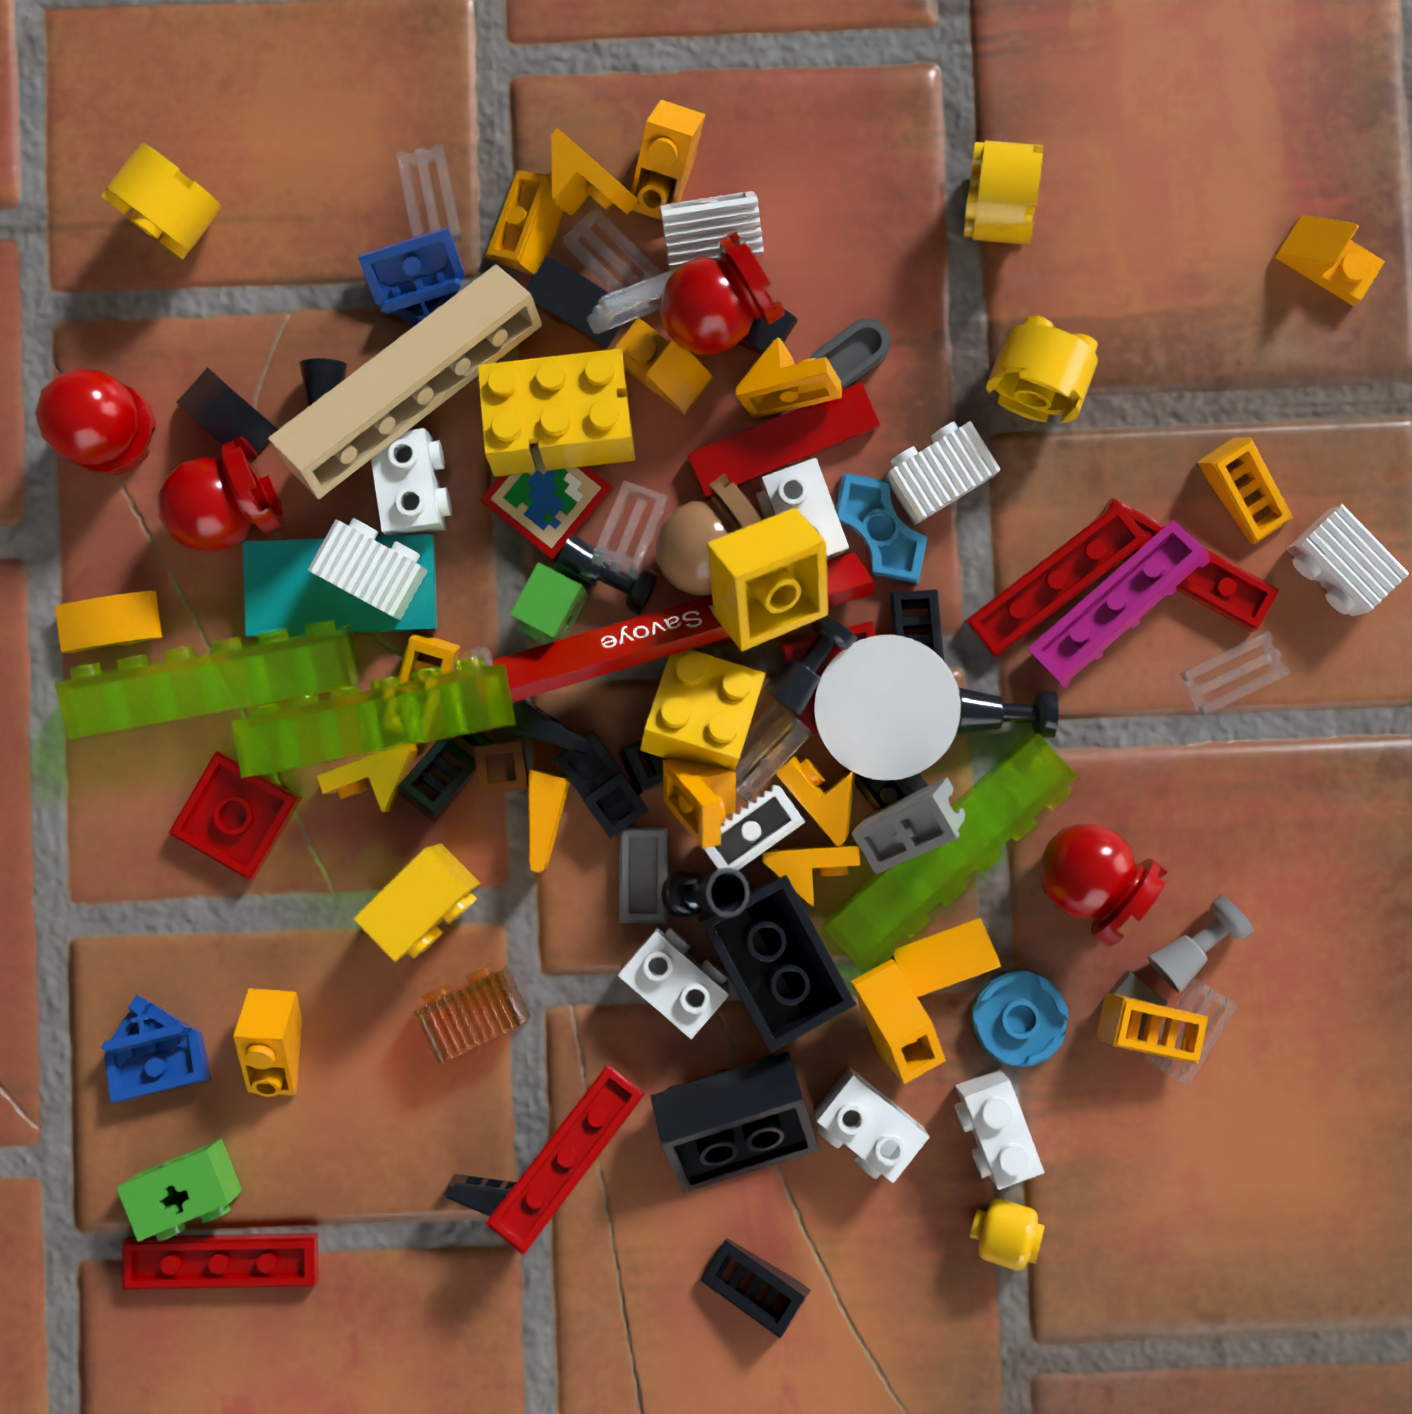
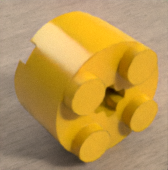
(1003, 192)
(162, 200)
(1043, 370)

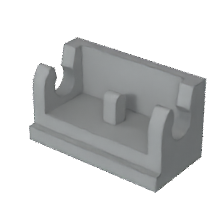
(909, 826)

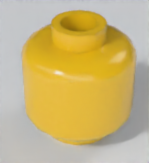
(1007, 1234)

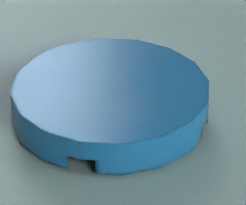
(1019, 1018)

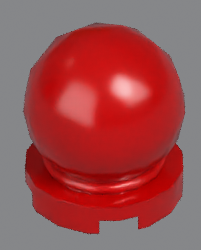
(715, 300)
(95, 421)
(215, 501)
(1095, 876)

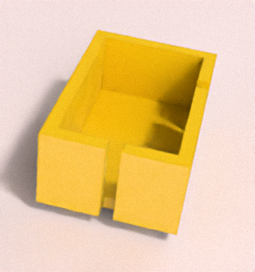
(560, 404)

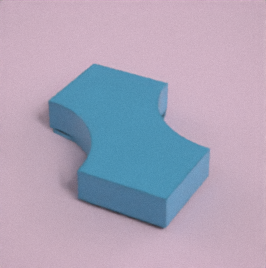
(892, 546)

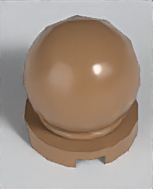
(688, 529)

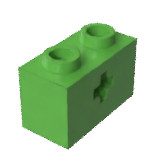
(548, 605)
(152, 1195)

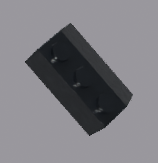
(778, 964)
(733, 1122)

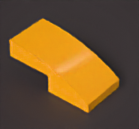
(108, 621)

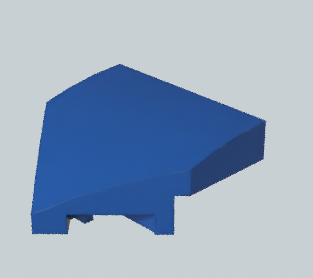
(414, 274)
(153, 1054)

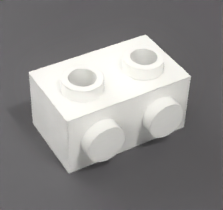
(410, 485)
(806, 490)
(675, 980)
(869, 1126)
(999, 1129)

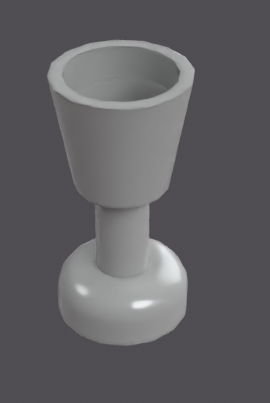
(1186, 956)

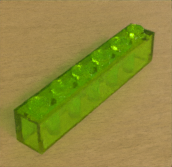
(208, 681)
(374, 720)
(995, 810)

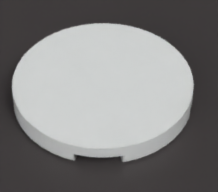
(887, 707)

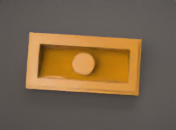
(526, 224)
(947, 957)

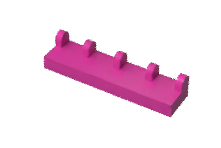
(1118, 603)

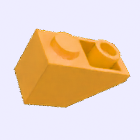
(666, 157)
(897, 1022)
(269, 1041)

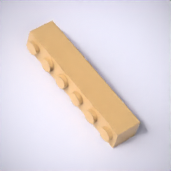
(406, 381)

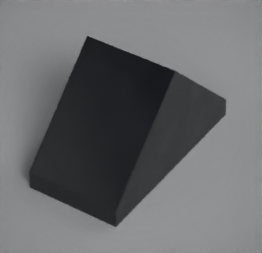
(225, 412)

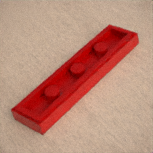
(785, 439)
(1057, 579)
(1218, 584)
(564, 1160)
(221, 1261)

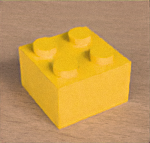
(769, 578)
(702, 710)
(416, 901)

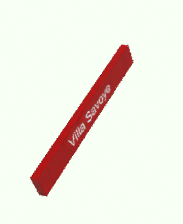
(647, 638)

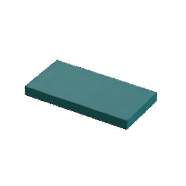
(287, 595)

